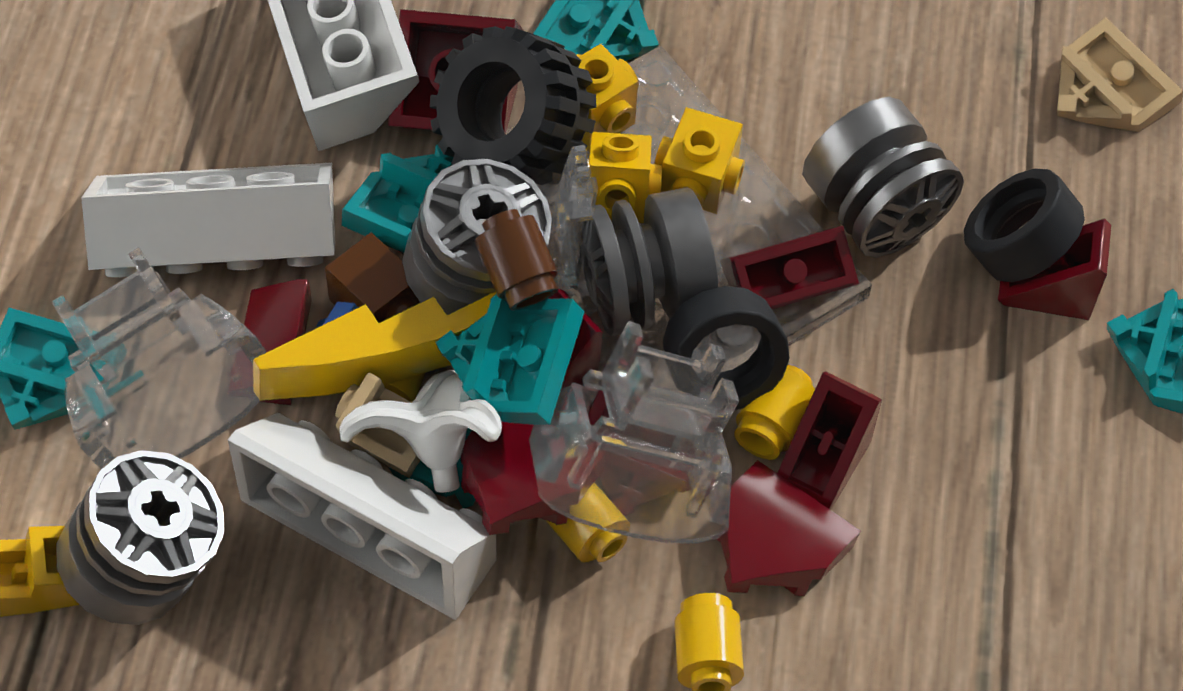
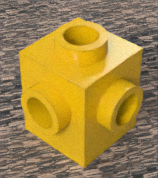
(614, 89)
(702, 158)
(623, 170)

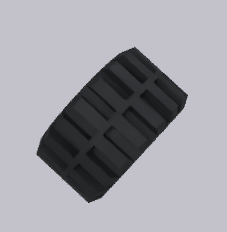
(478, 84)

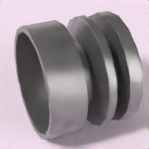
(882, 176)
(442, 248)
(636, 263)
(139, 537)

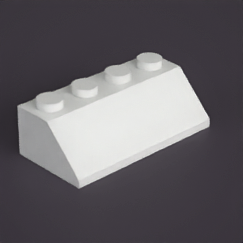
(345, 64)
(210, 218)
(362, 511)

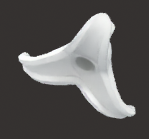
(431, 424)

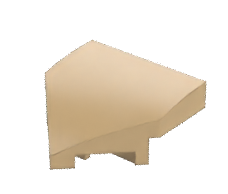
(1113, 82)

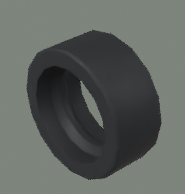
(1021, 253)
(725, 308)

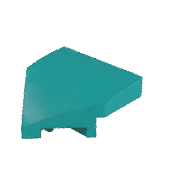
(587, 23)
(392, 197)
(1154, 349)
(516, 357)
(34, 367)

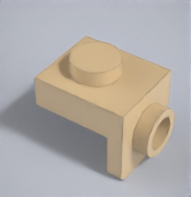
(378, 442)

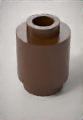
(517, 259)

